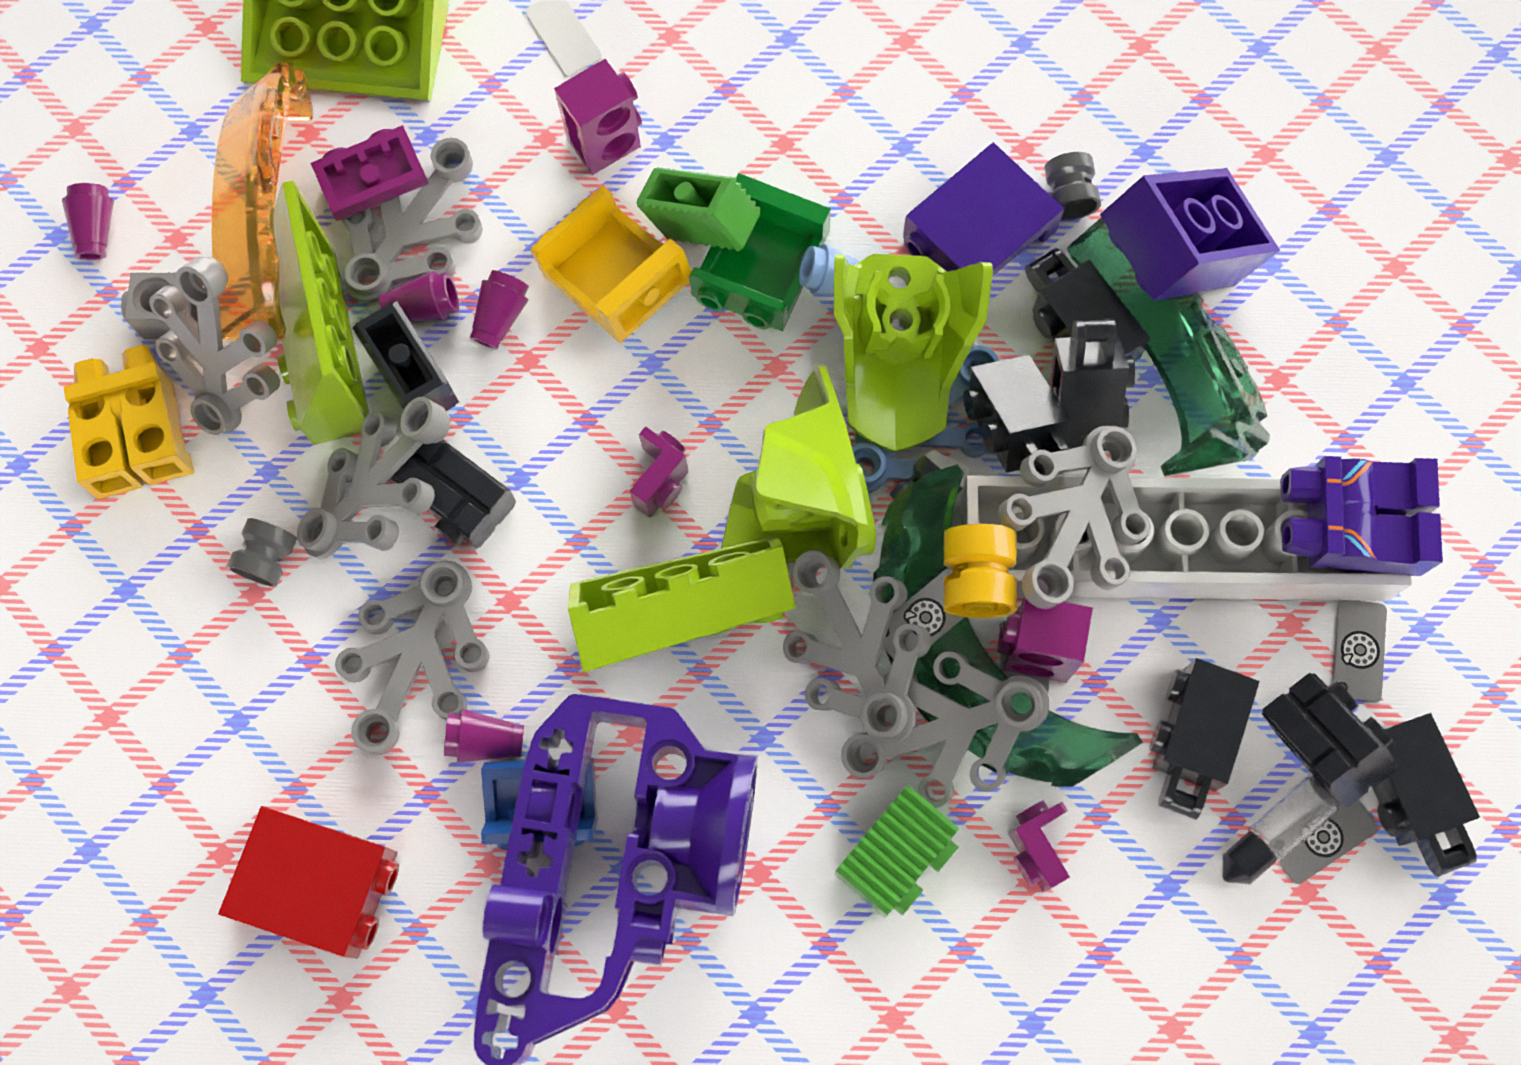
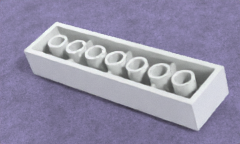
(1202, 542)

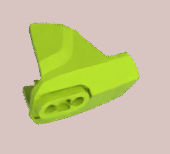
(904, 378)
(806, 484)

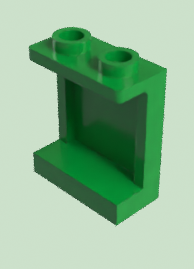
(764, 275)

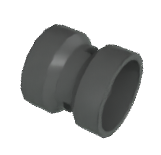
(1072, 185)
(264, 547)

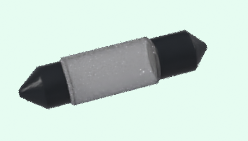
(1279, 832)

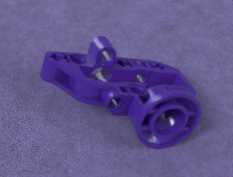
(684, 824)

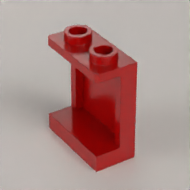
(310, 883)

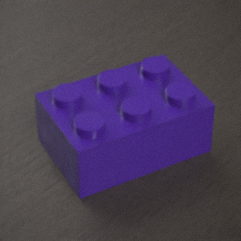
(1188, 232)

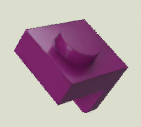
(662, 480)
(1036, 856)

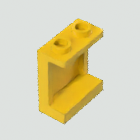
(610, 265)

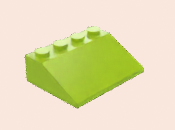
(347, 43)
(318, 339)

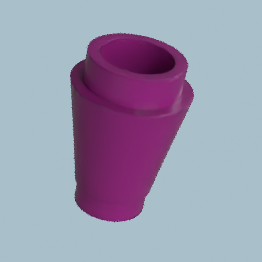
(88, 218)
(425, 298)
(497, 308)
(481, 737)

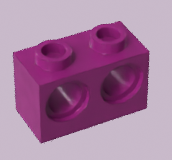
(599, 115)
(1045, 641)

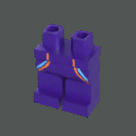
(1365, 515)

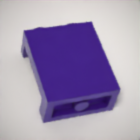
(982, 215)

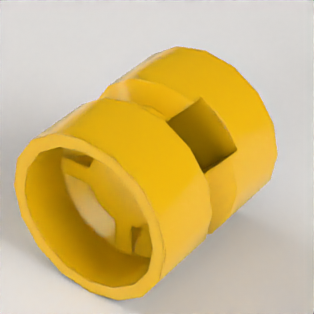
(980, 568)

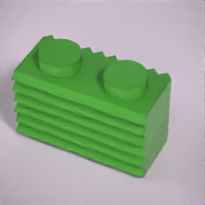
(698, 207)
(898, 852)

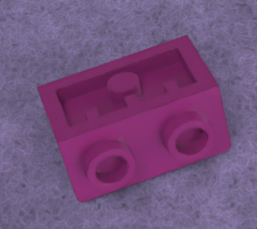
(369, 172)

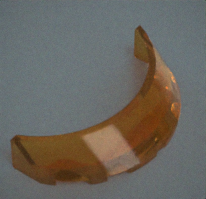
(246, 195)

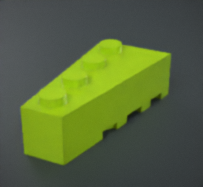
(678, 601)

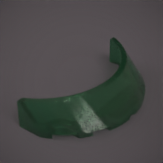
(1197, 361)
(914, 554)

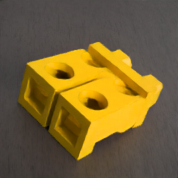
(125, 425)

